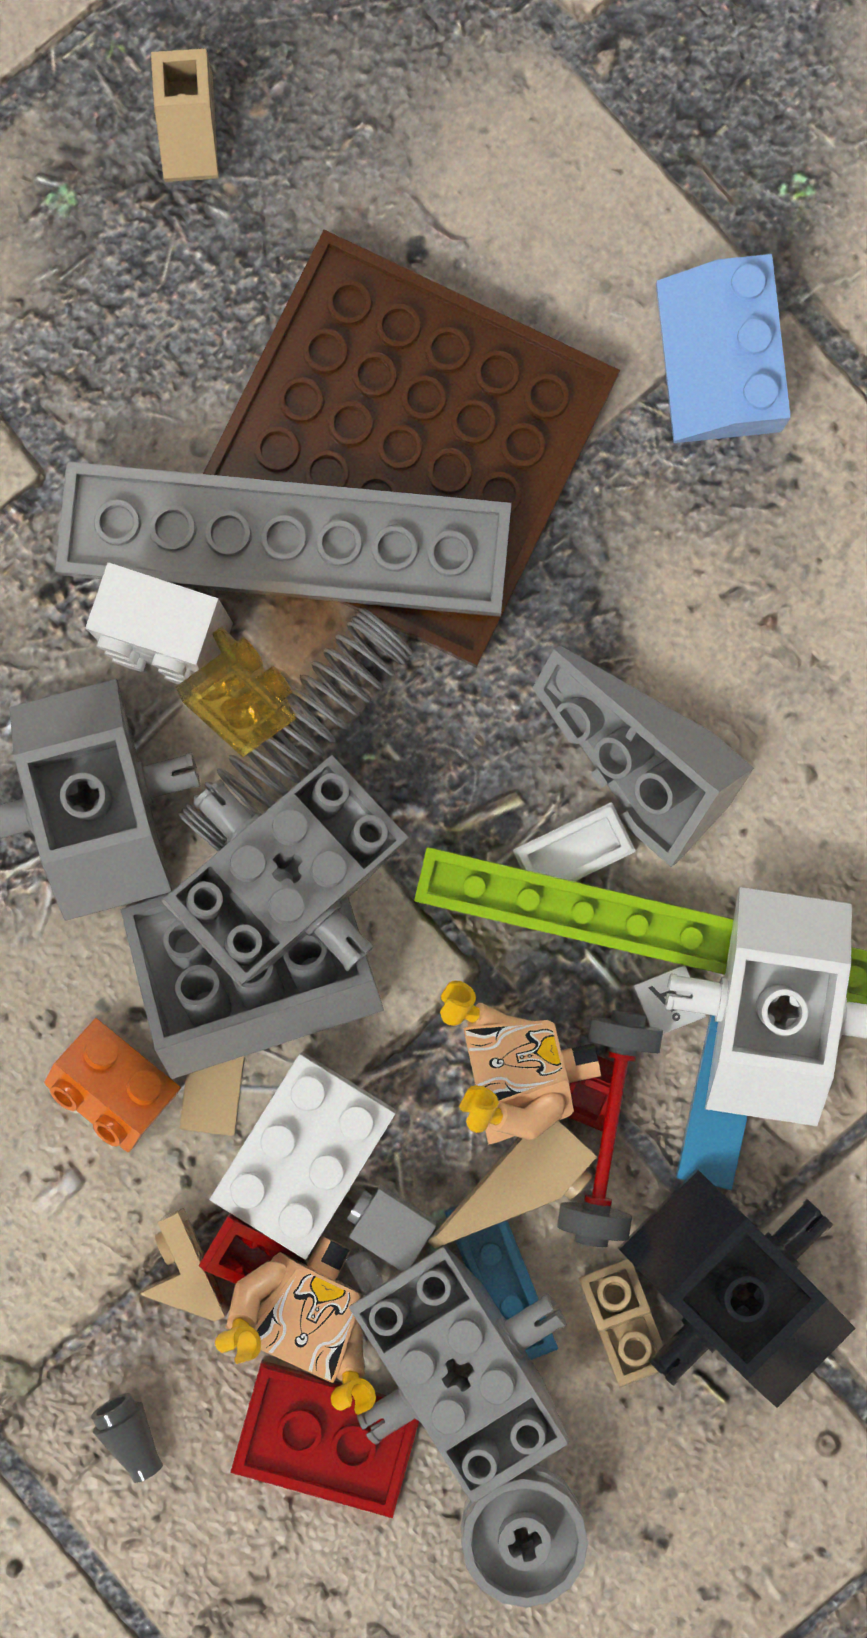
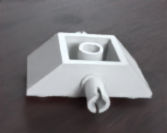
(776, 950)

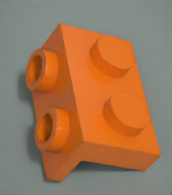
(110, 1085)

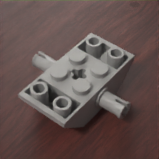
(318, 832)
(99, 854)
(481, 1424)

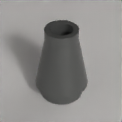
(127, 1435)

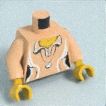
(515, 1068)
(302, 1319)

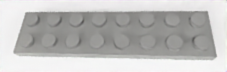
(285, 538)

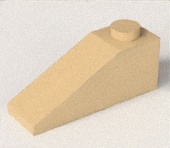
(521, 1181)

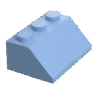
(723, 350)

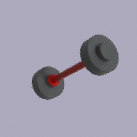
(594, 1219)

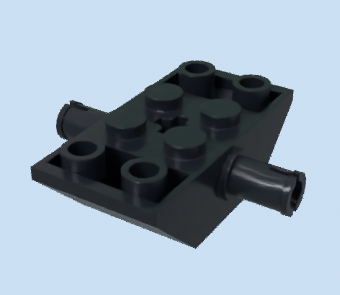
(703, 1248)

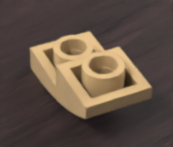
(623, 1320)

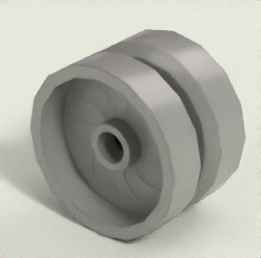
(530, 1568)

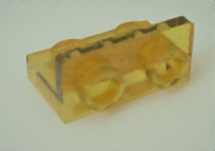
(238, 695)

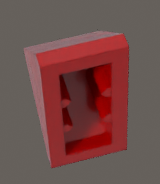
(240, 1250)

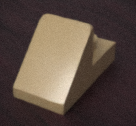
(191, 1286)

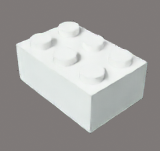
(155, 623)
(303, 1155)

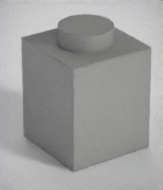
(390, 1227)

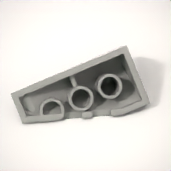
(654, 760)

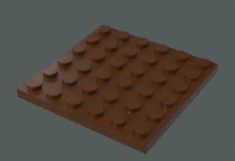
(416, 394)

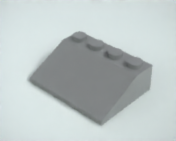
(208, 1019)

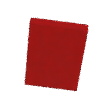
(310, 1447)

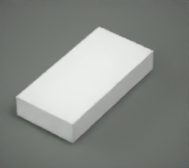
(578, 846)

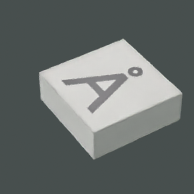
(652, 1000)

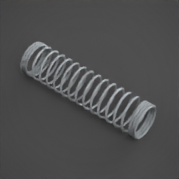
(378, 634)

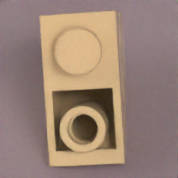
(185, 114)

